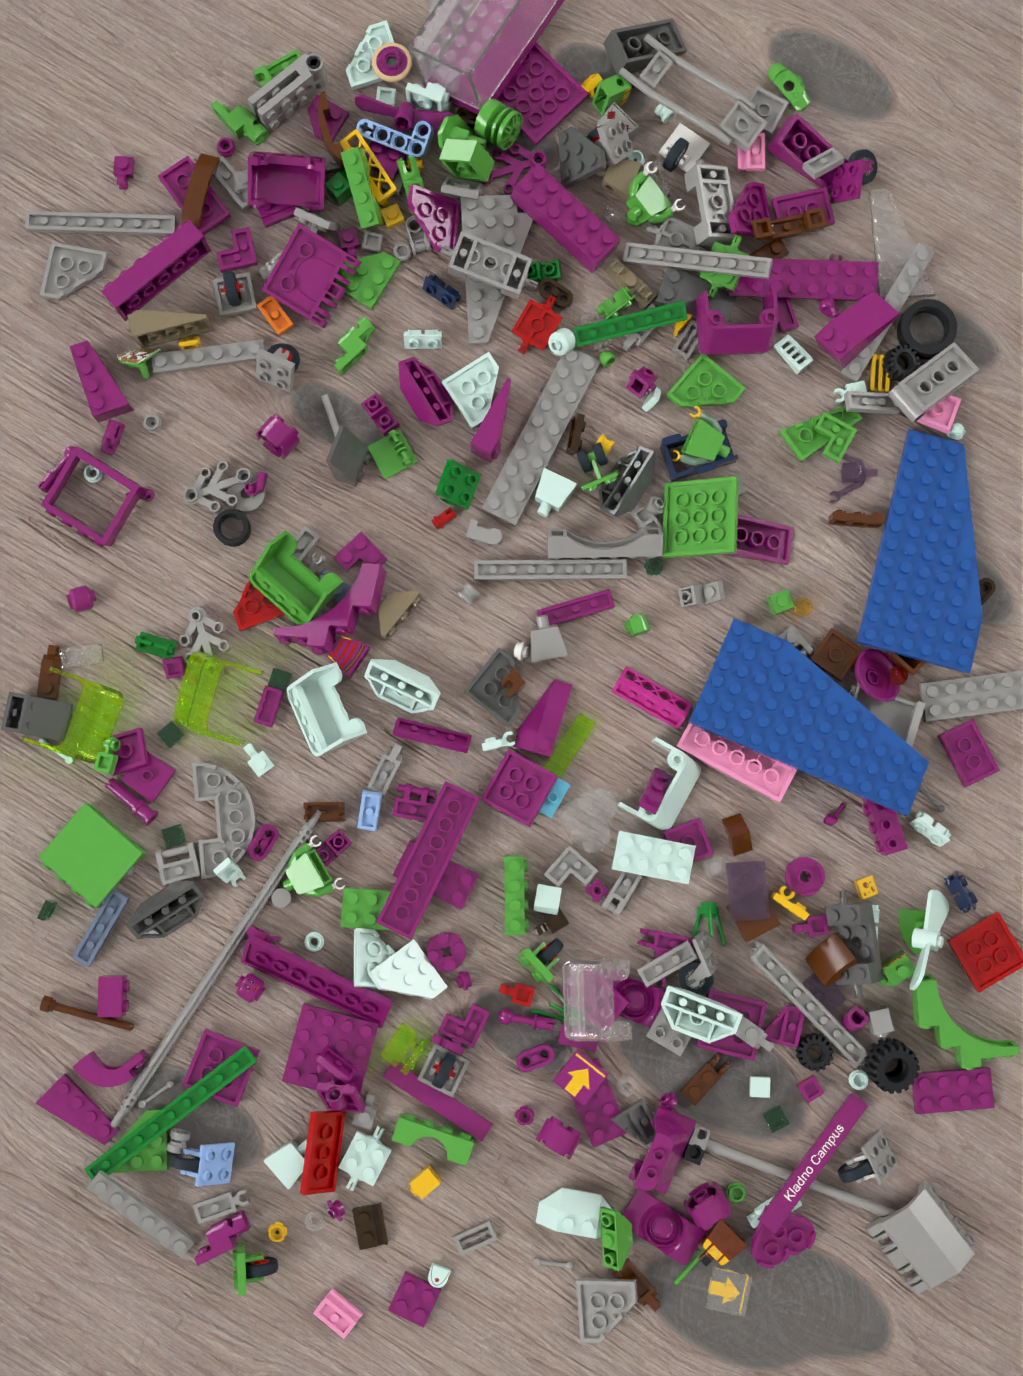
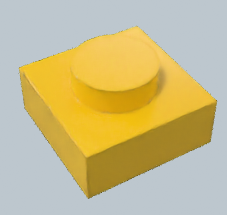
(392, 216)

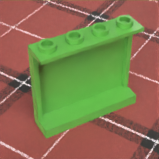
(91, 855)

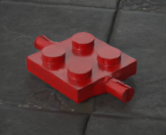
(536, 324)

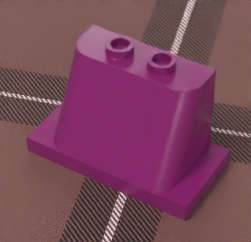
(665, 1151)

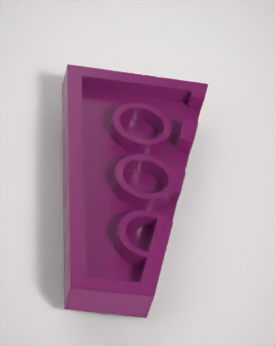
(75, 1107)

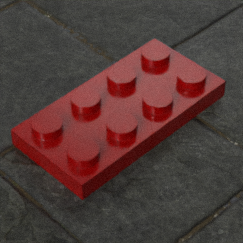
(322, 1152)

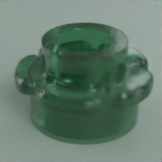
(653, 571)

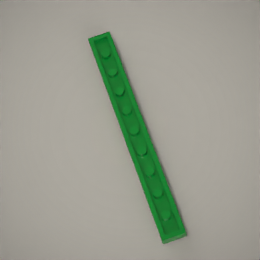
(173, 1113)

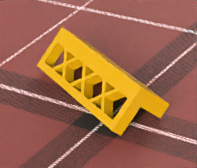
(376, 187)

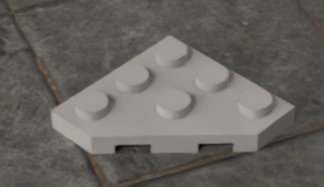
(70, 270)
(603, 1305)

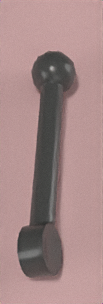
(940, 808)

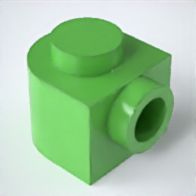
(637, 625)

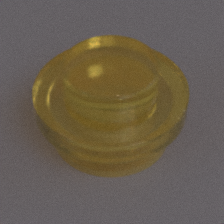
(802, 607)

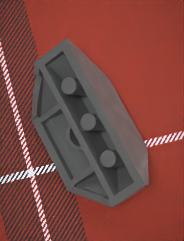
(634, 477)
(166, 910)

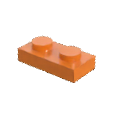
(275, 315)

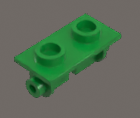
(155, 645)

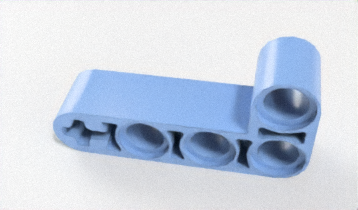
(394, 136)

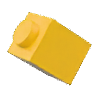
(424, 1182)

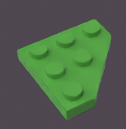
(370, 278)
(705, 385)
(152, 1157)

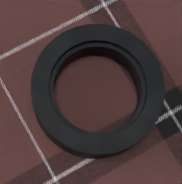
(937, 309)

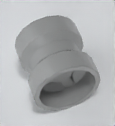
(178, 1140)

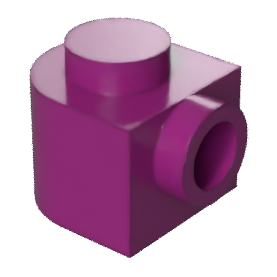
(854, 1019)

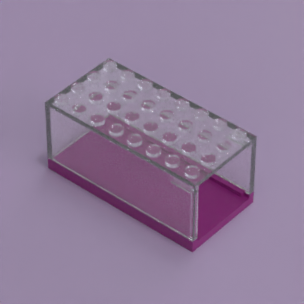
(478, 45)

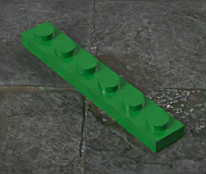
(630, 323)

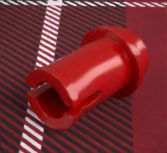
(443, 518)

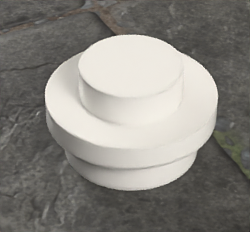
(521, 650)

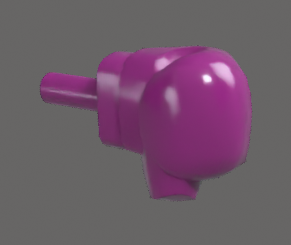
(828, 307)

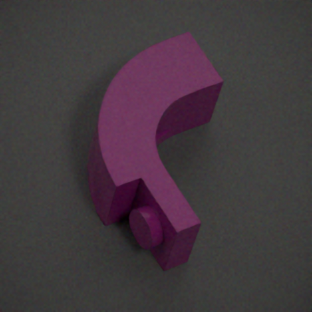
(102, 1075)

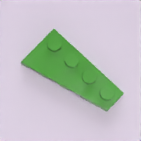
(805, 440)

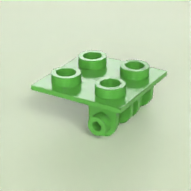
(392, 454)

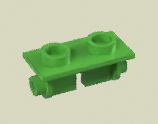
(622, 300)

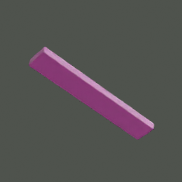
(439, 1102)

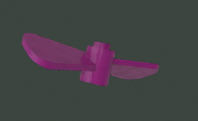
(405, 115)

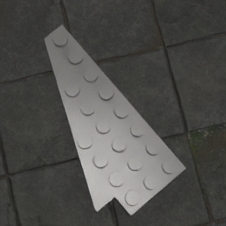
(495, 221)

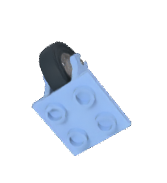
(209, 1165)

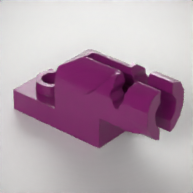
(222, 1237)

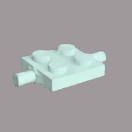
(365, 1158)

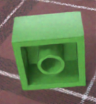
(467, 159)

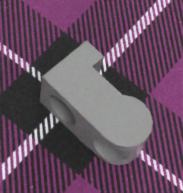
(480, 535)

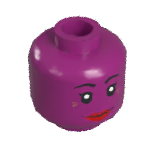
(250, 987)

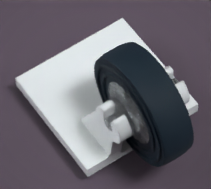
(683, 149)

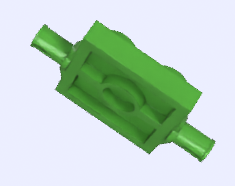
(721, 280)

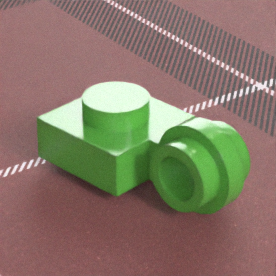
(106, 761)

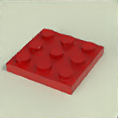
(987, 951)

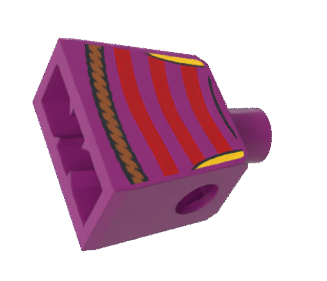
(348, 654)

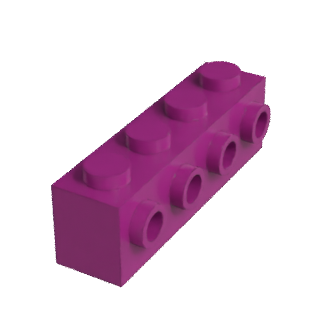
(885, 827)

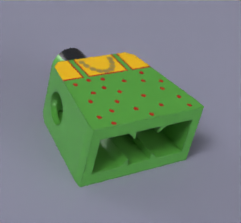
(611, 90)
(896, 969)

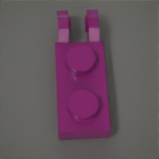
(662, 940)

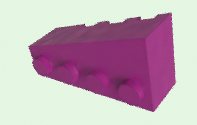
(100, 388)

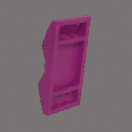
(644, 1001)
(663, 1226)

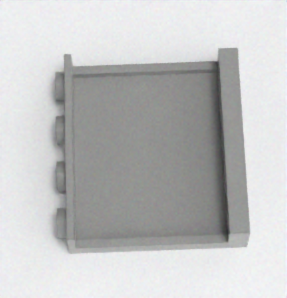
(898, 714)

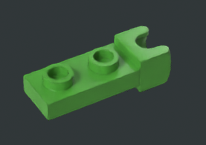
(270, 71)

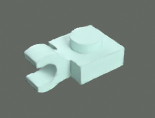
(492, 743)
(260, 761)

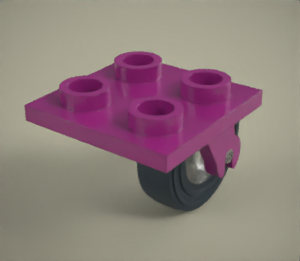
(852, 175)

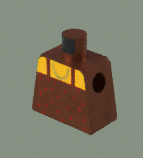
(721, 1244)

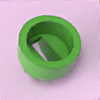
(607, 358)

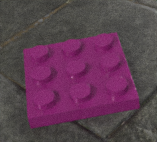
(519, 788)
(732, 1045)
(212, 1052)

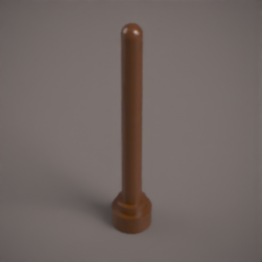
(49, 1004)

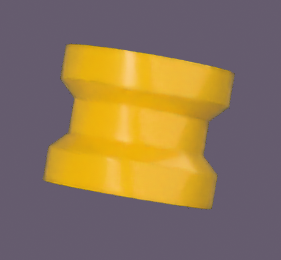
(606, 444)

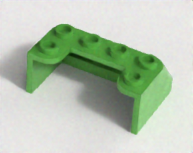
(291, 583)

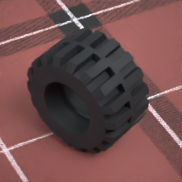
(904, 1072)

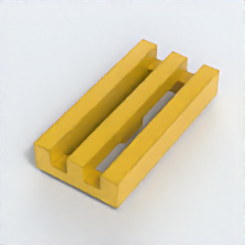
(880, 375)

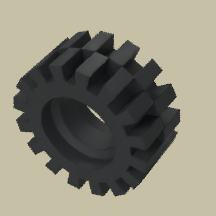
(892, 366)
(822, 1061)

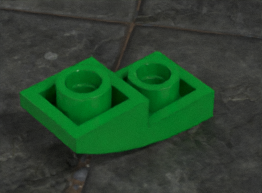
(549, 269)

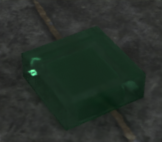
(280, 679)
(171, 734)
(173, 836)
(47, 910)
(775, 1118)

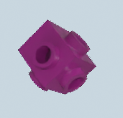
(642, 382)

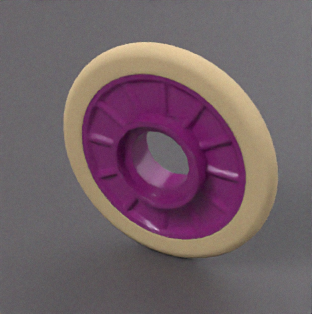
(396, 72)

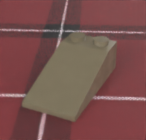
(160, 327)

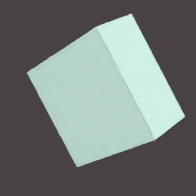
(547, 899)

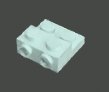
(431, 98)

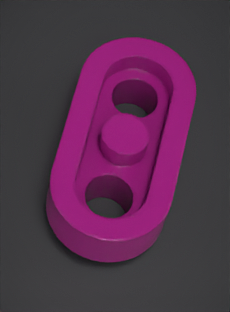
(264, 842)
(535, 1058)

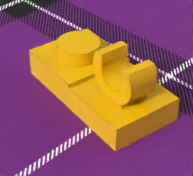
(797, 909)

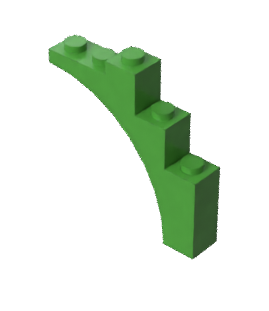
(969, 1048)

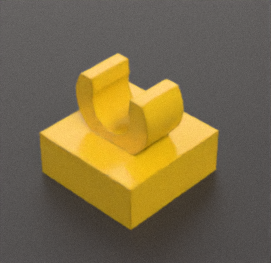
(591, 83)

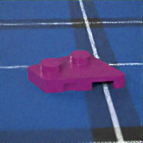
(387, 158)

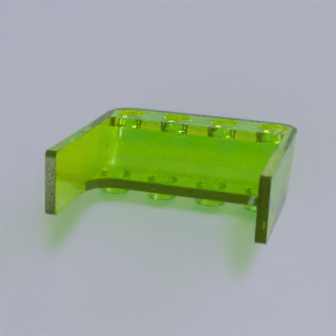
(199, 691)
(90, 723)

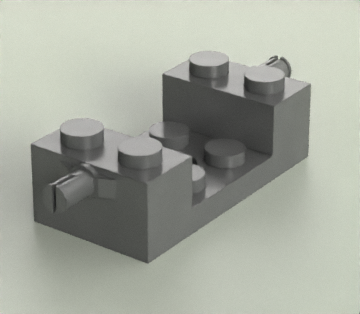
(854, 921)

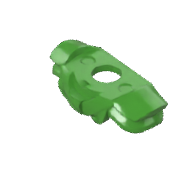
(797, 97)

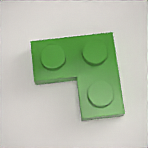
(839, 434)

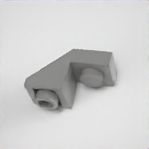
(701, 594)

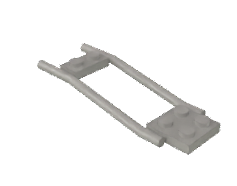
(739, 125)

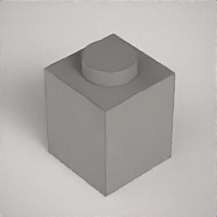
(880, 1021)

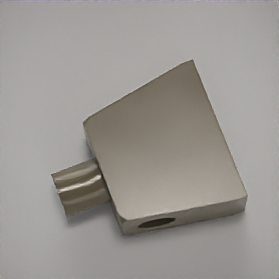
(618, 177)

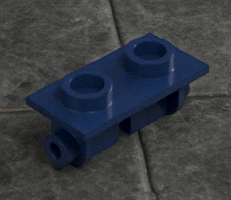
(434, 287)
(965, 899)

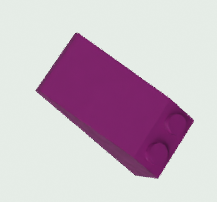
(798, 143)
(856, 328)
(488, 437)
(762, 540)

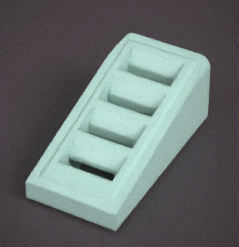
(797, 368)

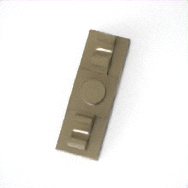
(623, 277)

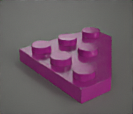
(749, 206)
(436, 215)

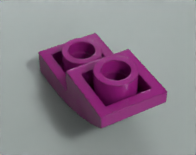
(380, 414)
(333, 847)

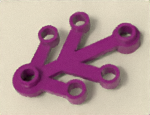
(515, 166)

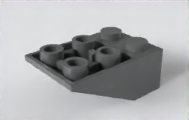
(36, 716)

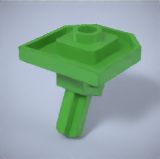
(455, 127)

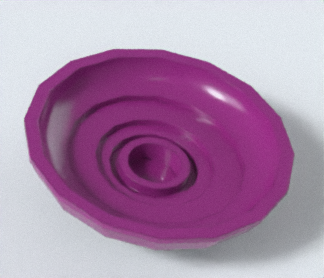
(873, 675)

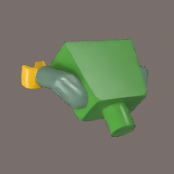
(703, 441)

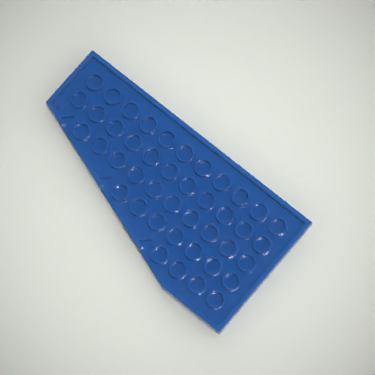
(926, 570)

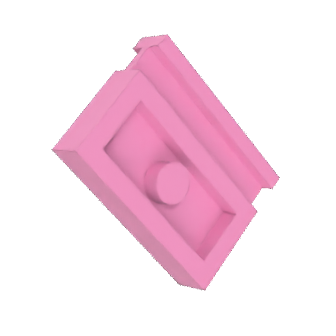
(754, 158)
(338, 1313)

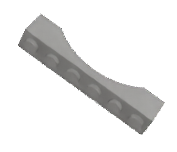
(643, 543)

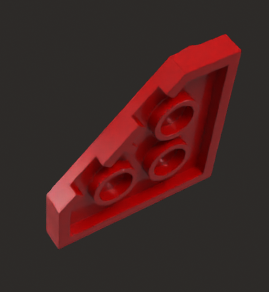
(254, 609)

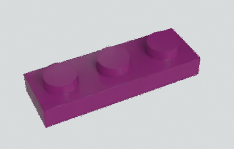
(655, 790)

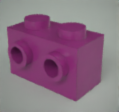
(113, 995)

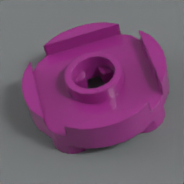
(811, 867)
(436, 956)

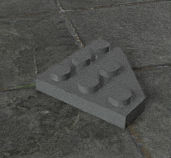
(578, 157)
(487, 689)

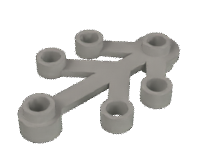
(215, 487)
(204, 638)

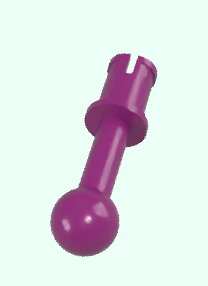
(49, 479)
(506, 1017)

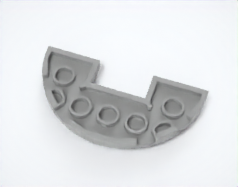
(233, 816)

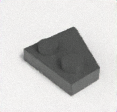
(636, 1121)

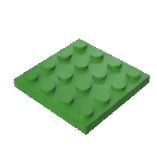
(700, 517)

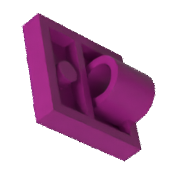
(340, 1097)

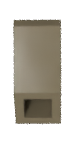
(395, 610)

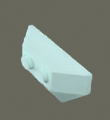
(402, 685)
(699, 1015)
(572, 1212)

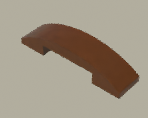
(324, 113)
(198, 189)
(789, 226)

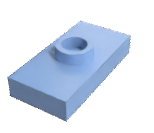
(369, 810)

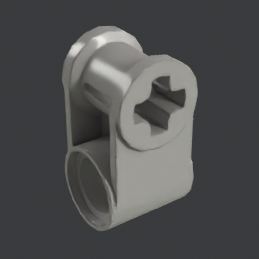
(417, 238)

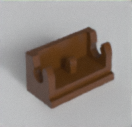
(514, 682)
(330, 811)

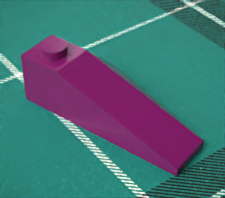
(542, 724)

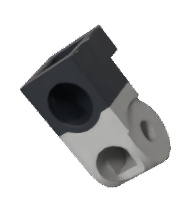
(696, 1145)

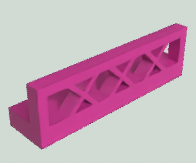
(650, 699)

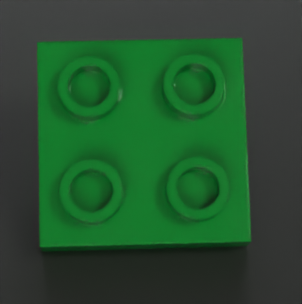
(457, 484)

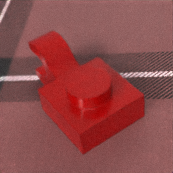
(521, 993)

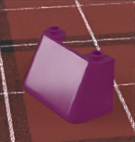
(286, 180)

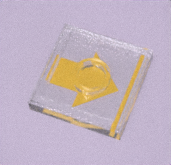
(728, 1291)

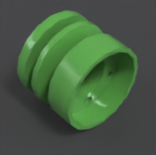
(498, 124)

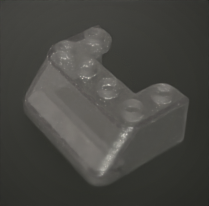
(591, 1000)

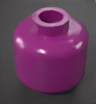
(81, 598)

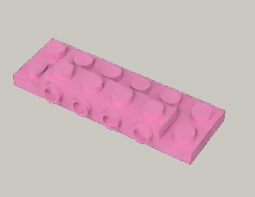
(738, 762)

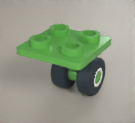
(586, 461)

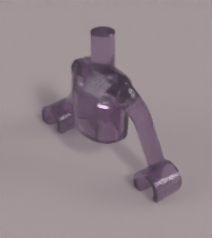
(855, 473)

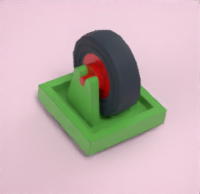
(546, 954)
(251, 1267)

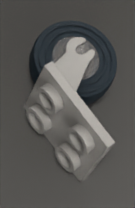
(698, 975)
(873, 1162)

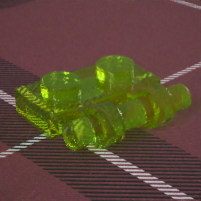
(398, 1046)

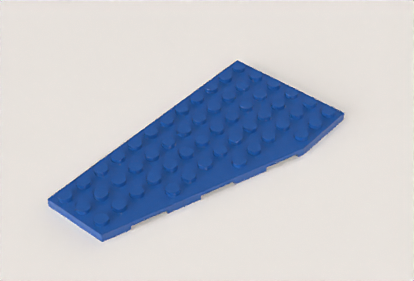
(793, 712)

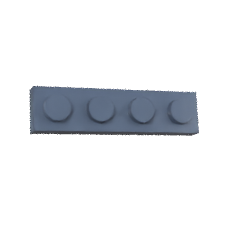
(100, 928)

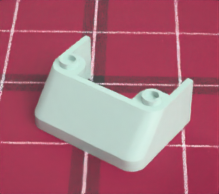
(677, 792)

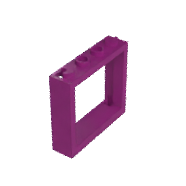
(122, 515)

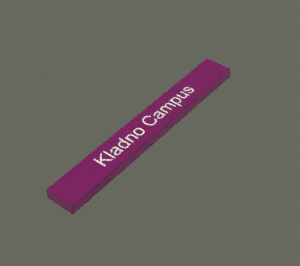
(812, 1163)

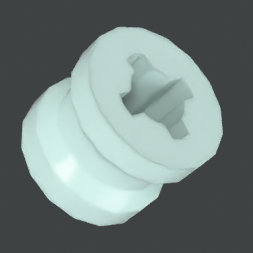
(665, 113)

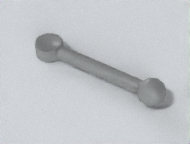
(142, 1103)
(536, 1262)

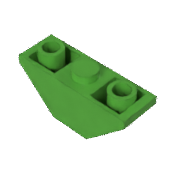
(615, 1238)

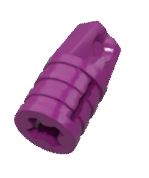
(112, 437)

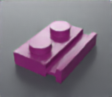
(275, 213)

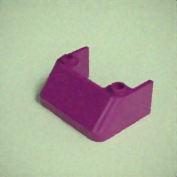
(738, 339)

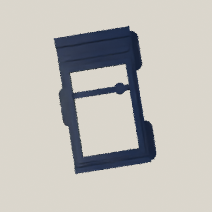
(677, 440)

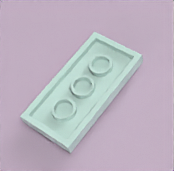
(653, 857)

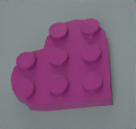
(792, 1237)

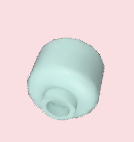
(562, 341)

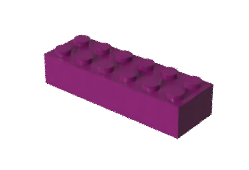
(564, 218)
(156, 269)

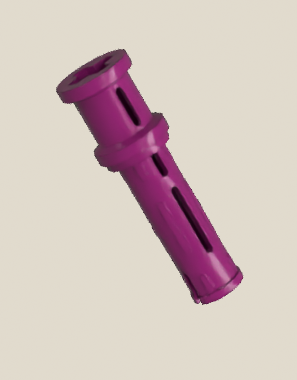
(138, 807)

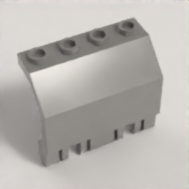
(924, 1239)

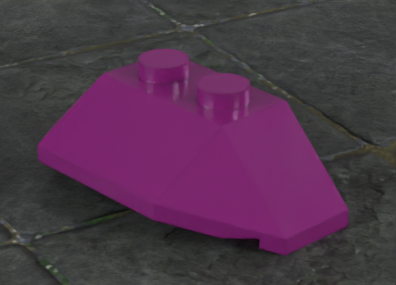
(425, 392)

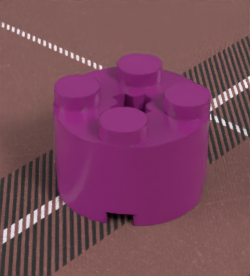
(278, 436)
(559, 1138)
(707, 1205)

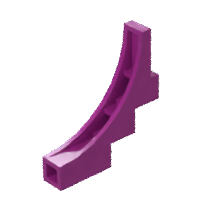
(341, 619)

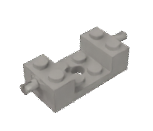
(711, 184)
(469, 260)

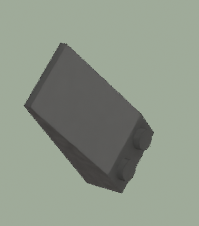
(629, 50)
(683, 286)
(348, 457)

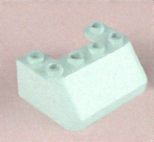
(321, 710)

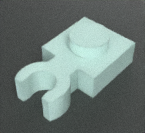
(857, 386)
(229, 871)

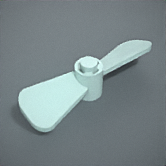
(929, 938)

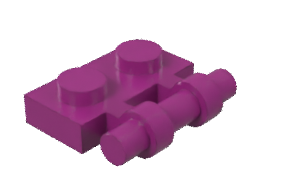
(410, 808)

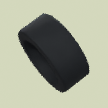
(218, 523)

